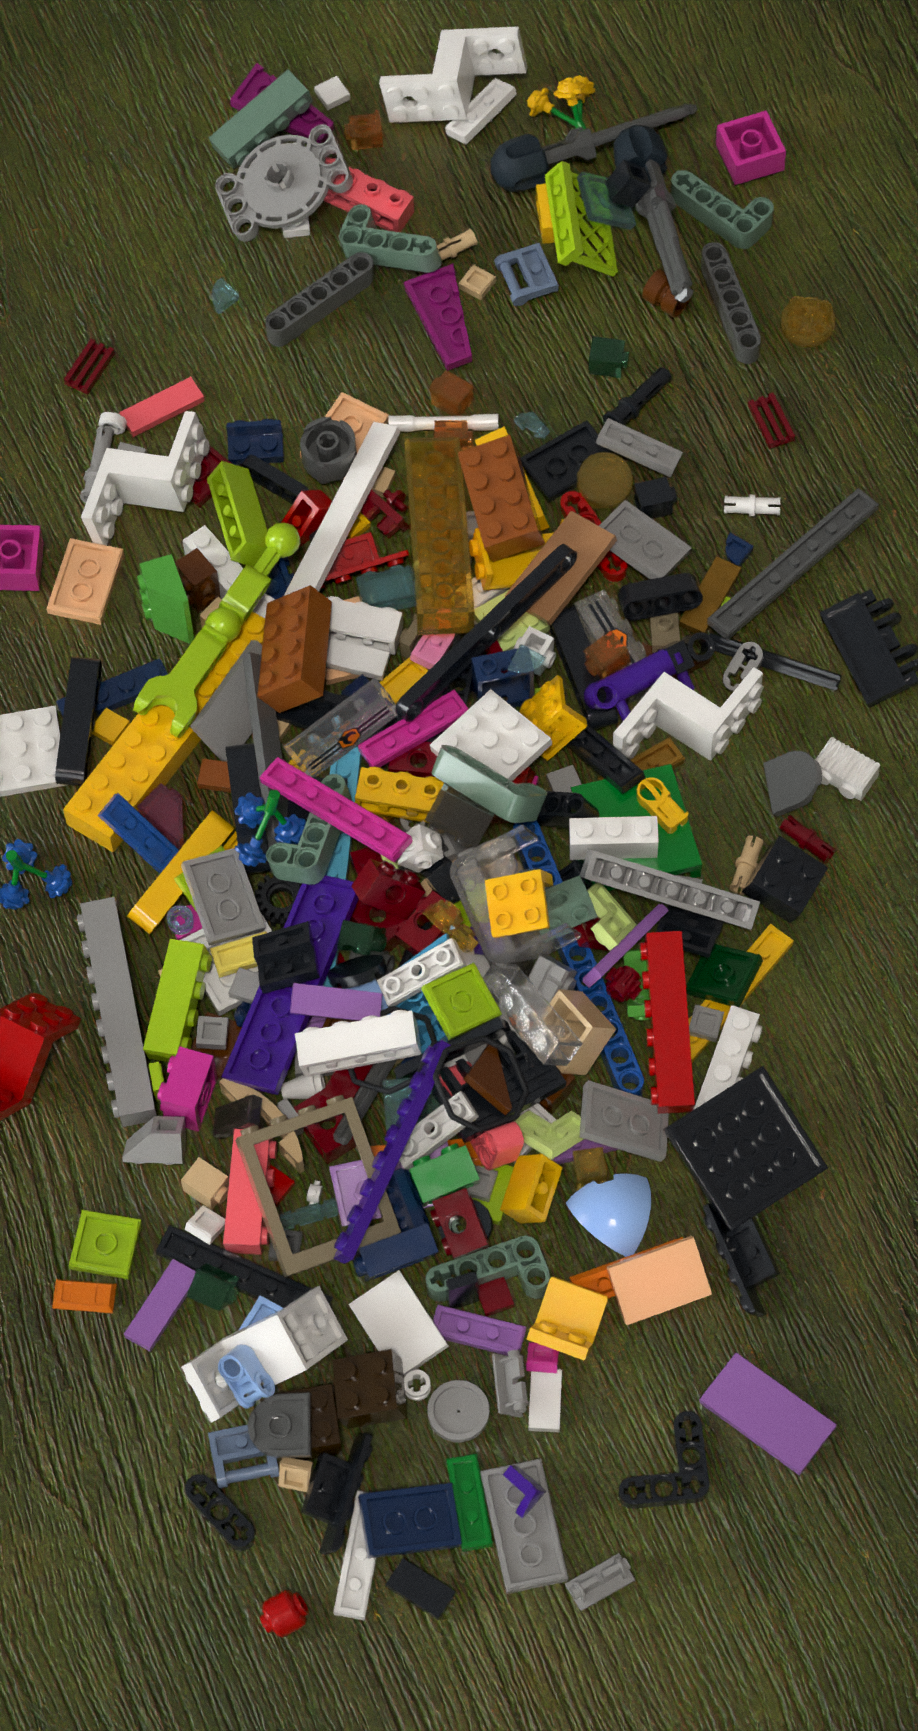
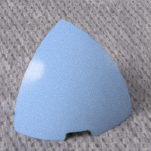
(614, 1211)

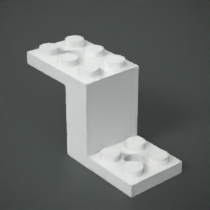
(449, 88)
(145, 479)
(689, 716)
(283, 1343)

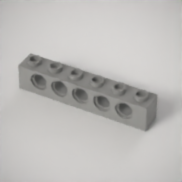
(669, 889)

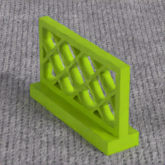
(568, 222)

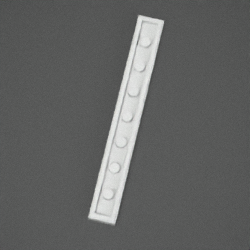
(345, 507)

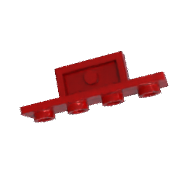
(360, 555)

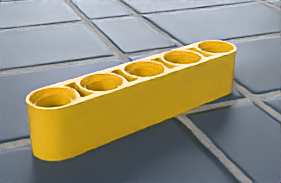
(164, 890)

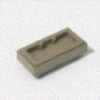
(664, 630)

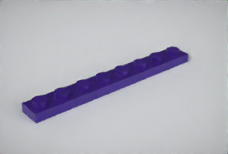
(386, 1161)

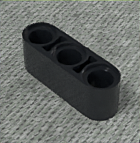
(659, 596)
(564, 805)

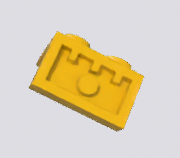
(553, 716)
(518, 903)
(568, 1318)

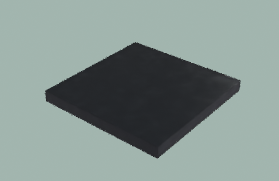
(745, 1148)

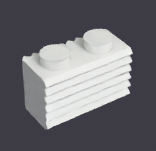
(847, 769)

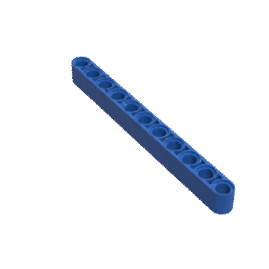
(618, 1045)

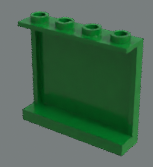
(675, 851)

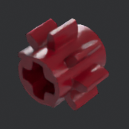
(623, 983)

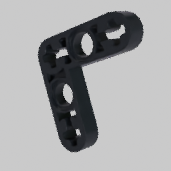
(685, 1474)

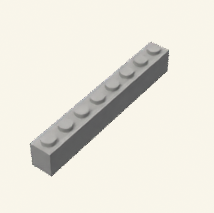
(118, 1012)

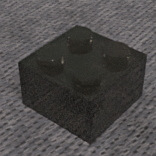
(459, 817)

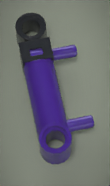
(672, 659)

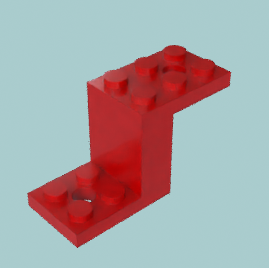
(25, 1041)

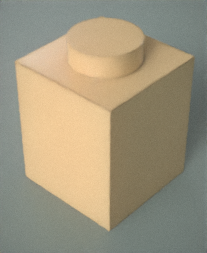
(206, 1184)

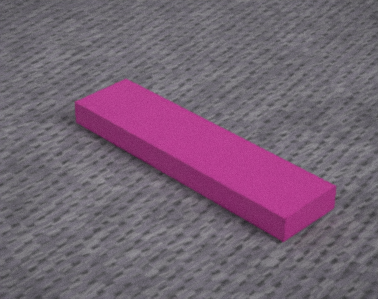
(407, 735)

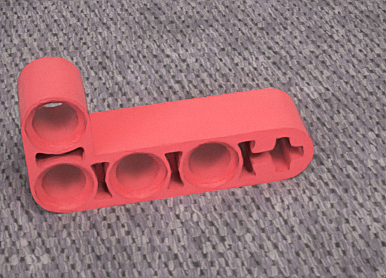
(497, 1145)

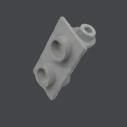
(509, 1391)
(600, 1581)

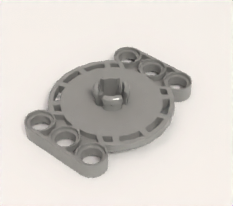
(305, 181)

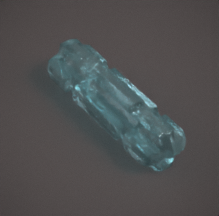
(309, 1214)

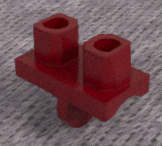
(392, 521)

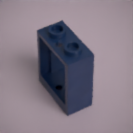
(488, 675)
(395, 1253)

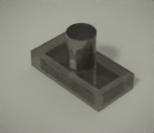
(237, 1115)

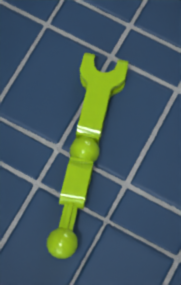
(221, 627)

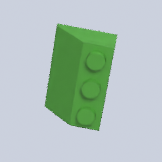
(165, 598)

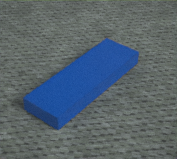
(138, 832)

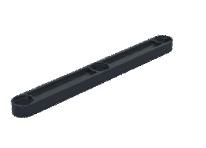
(486, 632)

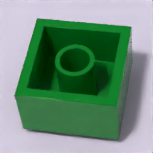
(443, 1174)

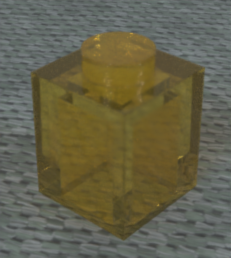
(588, 1167)

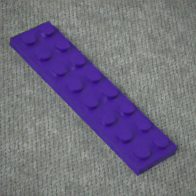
(268, 1033)

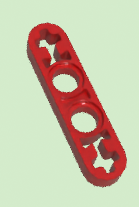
(587, 512)

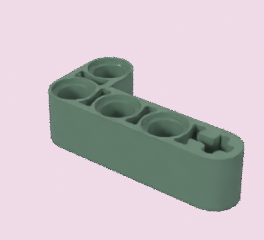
(721, 213)
(387, 247)
(487, 787)
(308, 850)
(479, 1262)

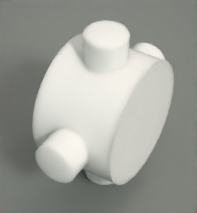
(314, 1192)

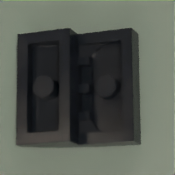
(698, 931)
(285, 957)

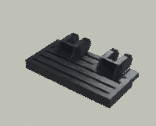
(868, 646)
(540, 1079)

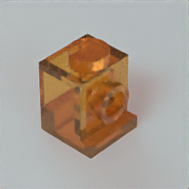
(364, 131)
(454, 428)

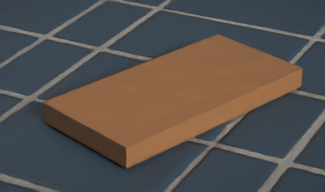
(591, 545)

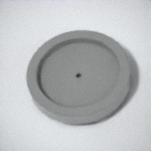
(455, 1397)

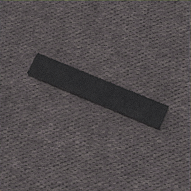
(253, 1278)

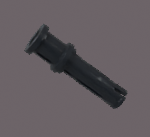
(630, 406)

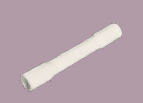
(476, 422)

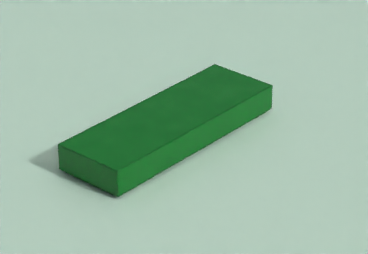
(469, 1502)

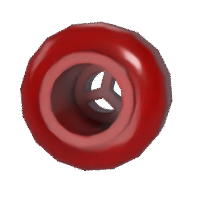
(284, 1613)

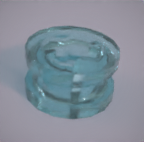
(185, 913)

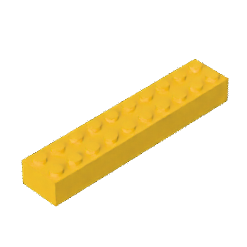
(148, 751)

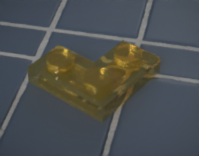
(447, 919)

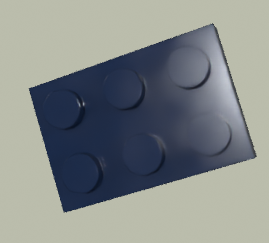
(409, 1520)

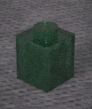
(608, 357)
(213, 1287)

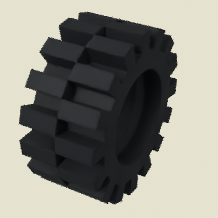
(266, 891)

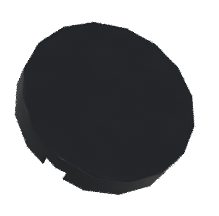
(356, 971)

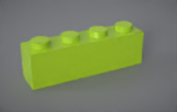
(238, 512)
(177, 999)

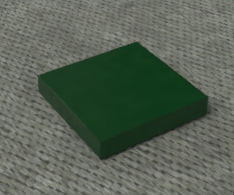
(724, 975)

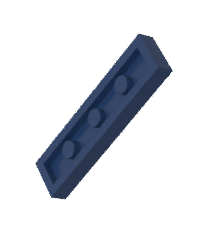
(124, 687)

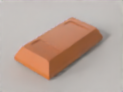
(84, 1296)

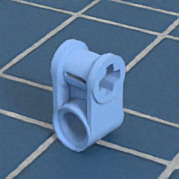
(245, 1376)

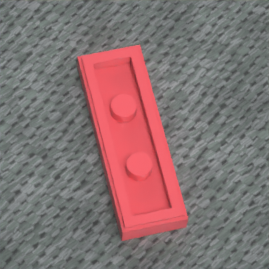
(162, 406)

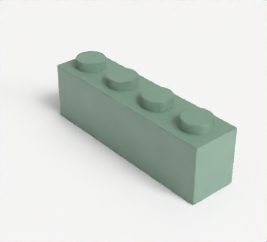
(261, 119)

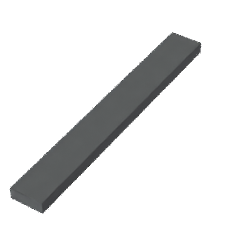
(792, 564)
(264, 735)

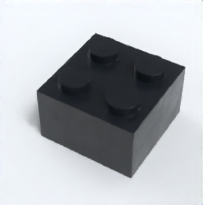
(784, 879)

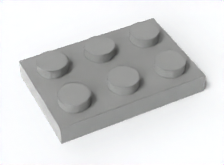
(644, 542)
(223, 896)
(623, 1121)

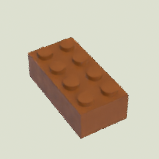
(501, 498)
(294, 649)

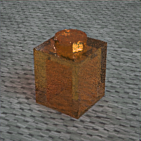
(451, 394)
(606, 656)

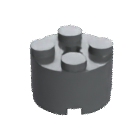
(327, 449)

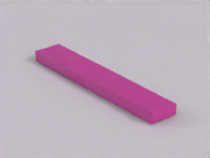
(336, 809)

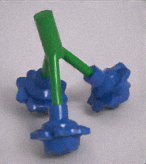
(253, 812)
(21, 858)

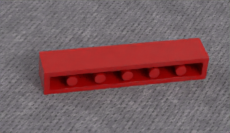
(669, 1022)

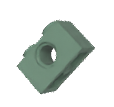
(568, 904)

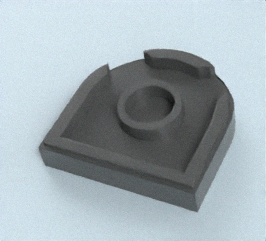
(791, 781)
(282, 1426)

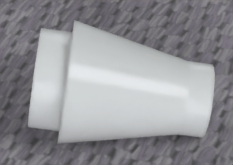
(303, 1087)

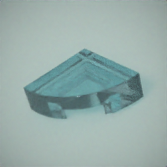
(223, 296)
(533, 423)
(525, 660)

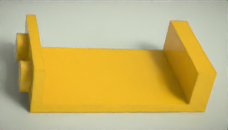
(502, 572)

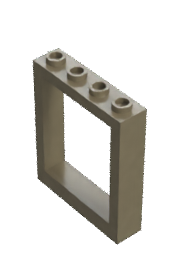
(325, 1252)

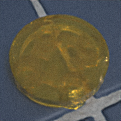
(808, 321)
(604, 480)

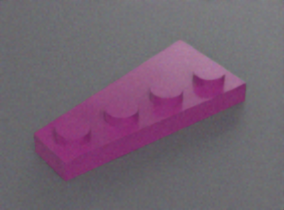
(300, 125)
(441, 312)

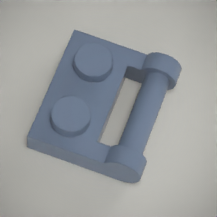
(534, 269)
(233, 1446)

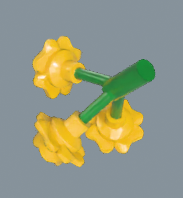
(573, 90)

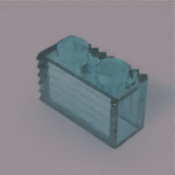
(387, 588)

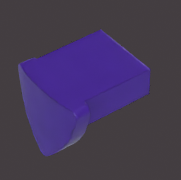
(531, 1490)

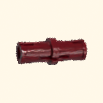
(807, 839)

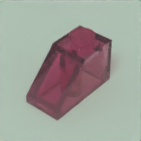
(166, 813)

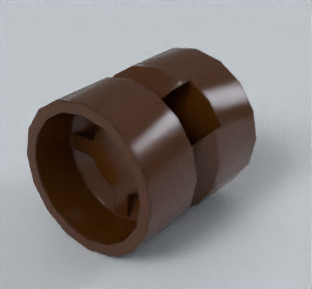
(659, 293)

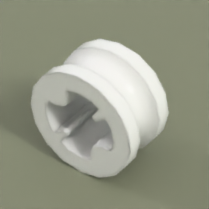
(425, 1389)

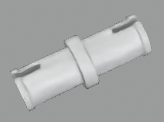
(752, 505)

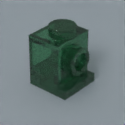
(361, 937)

